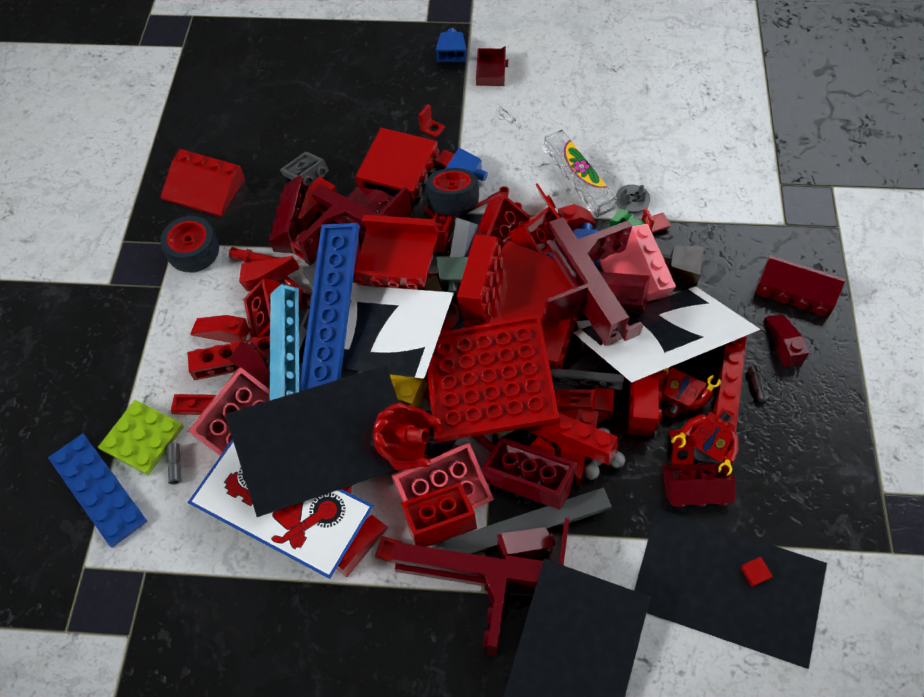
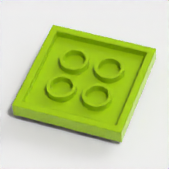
(141, 437)

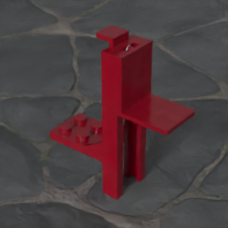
(345, 211)
(589, 286)

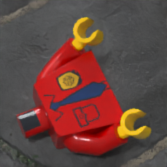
(684, 392)
(712, 436)

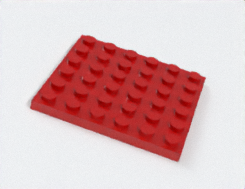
(491, 379)

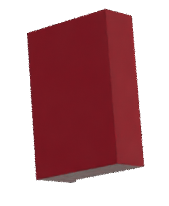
(491, 66)

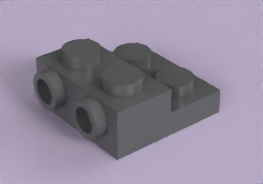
(307, 166)

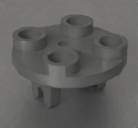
(630, 193)

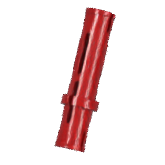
(247, 255)

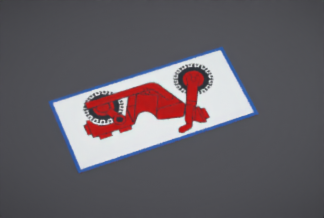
(307, 532)

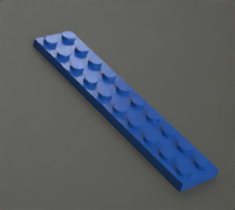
(329, 305)

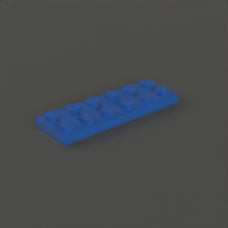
(97, 490)

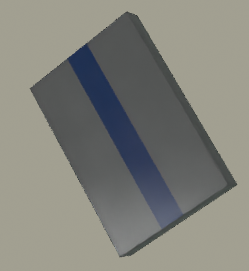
(462, 237)

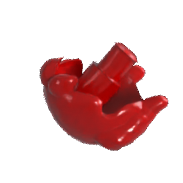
(403, 434)

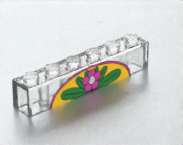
(579, 173)

